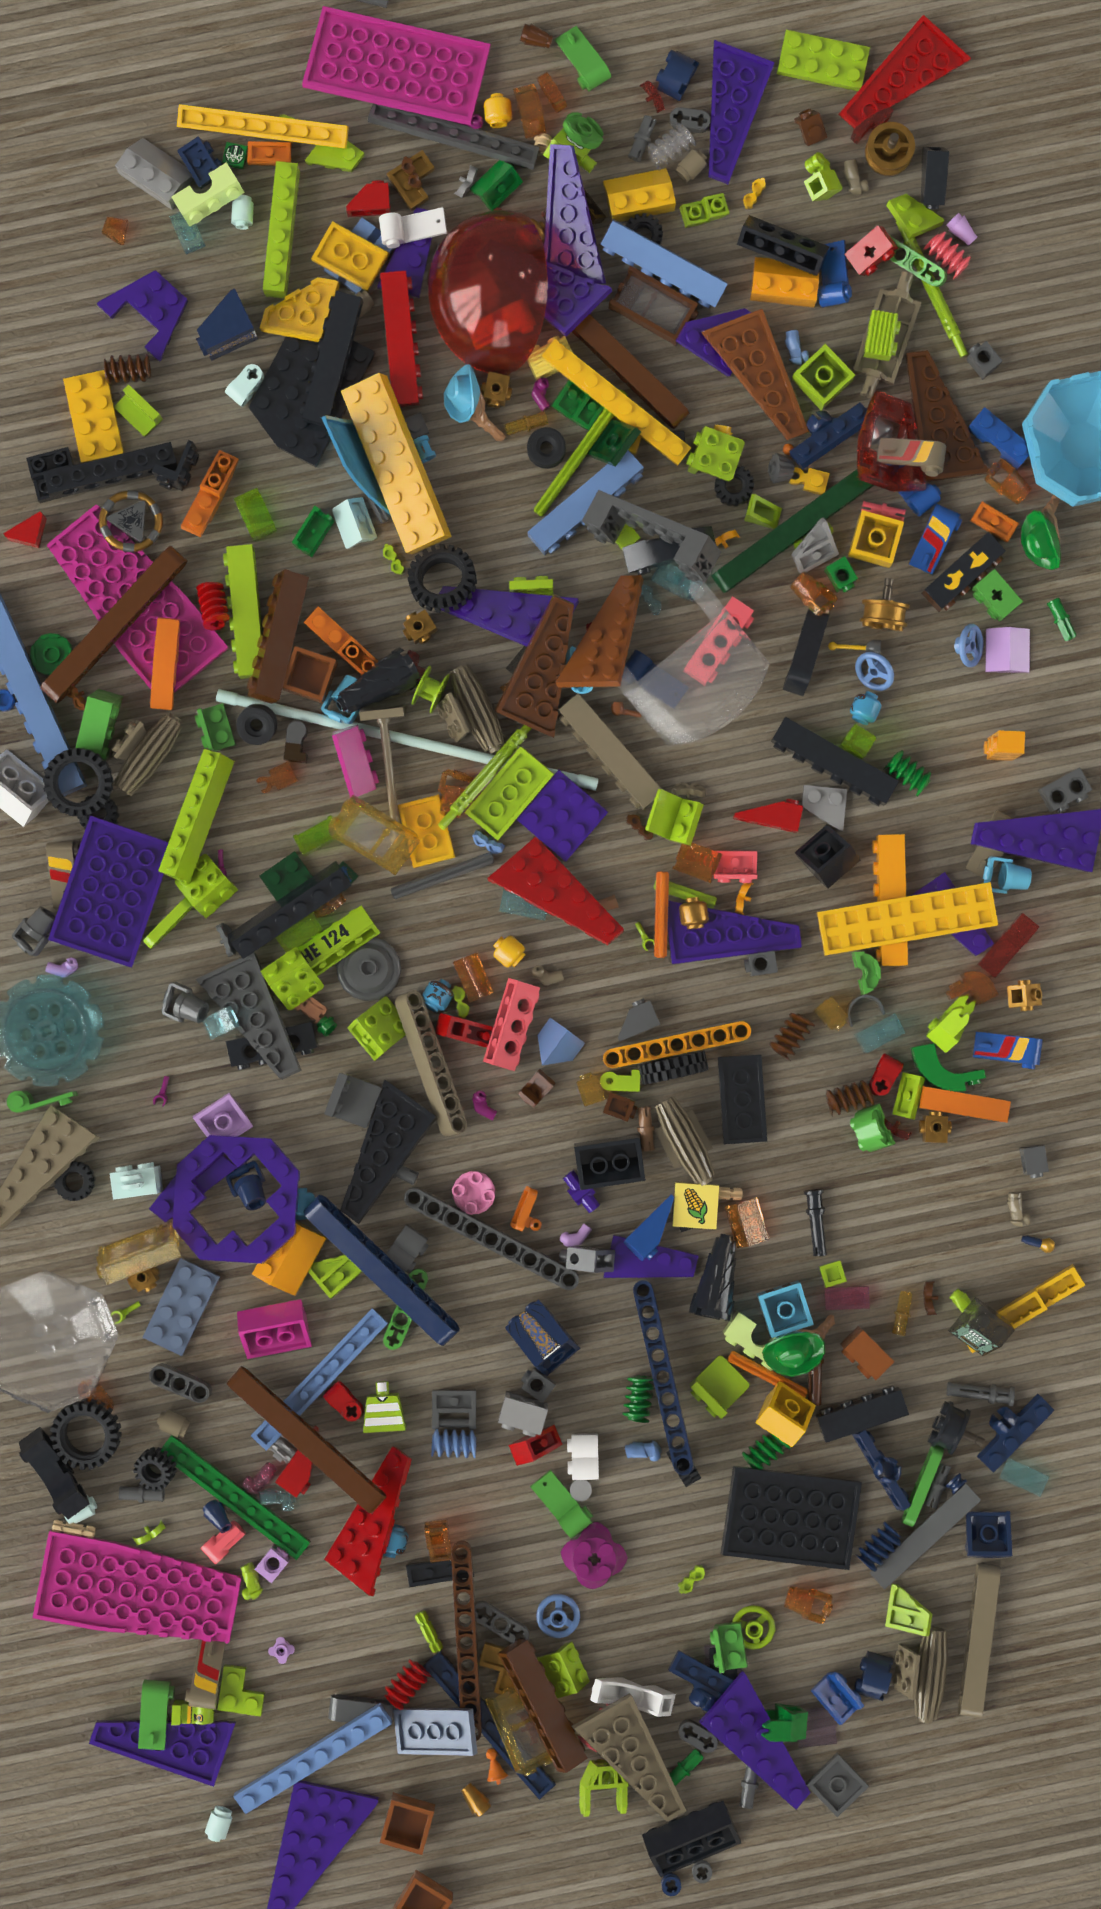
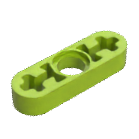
(168, 923)

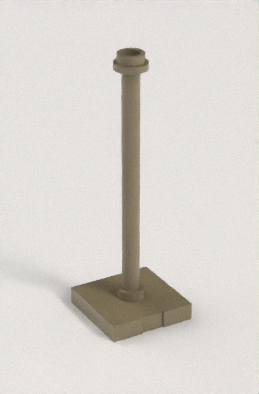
(383, 718)

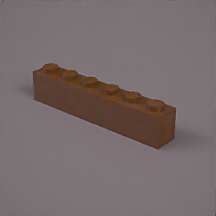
(278, 636)
(542, 1705)

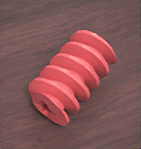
(947, 254)

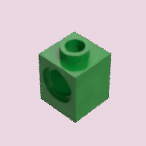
(841, 565)

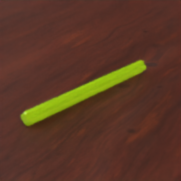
(573, 462)

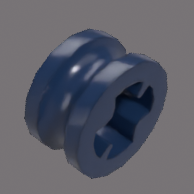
(956, 1483)
(674, 1891)

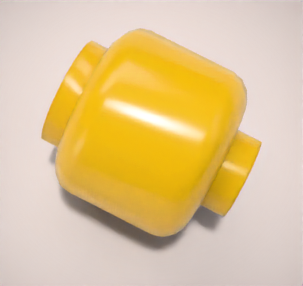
(497, 110)
(509, 951)

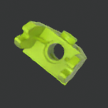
(950, 1026)
(602, 1775)

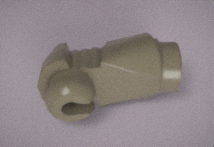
(852, 176)
(1015, 1206)

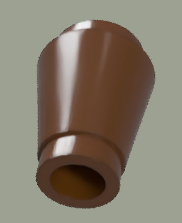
(535, 36)

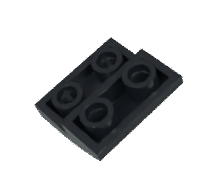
(44, 463)

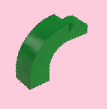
(928, 1066)

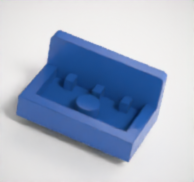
(837, 1696)

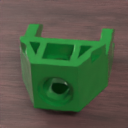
(786, 1723)

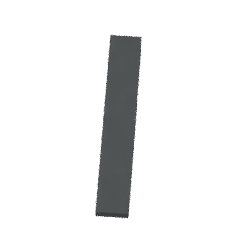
(926, 1535)

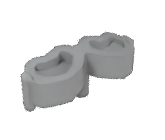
(465, 187)

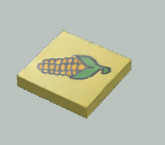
(695, 1205)

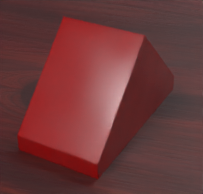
(29, 531)

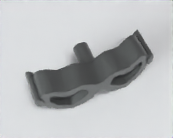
(224, 930)

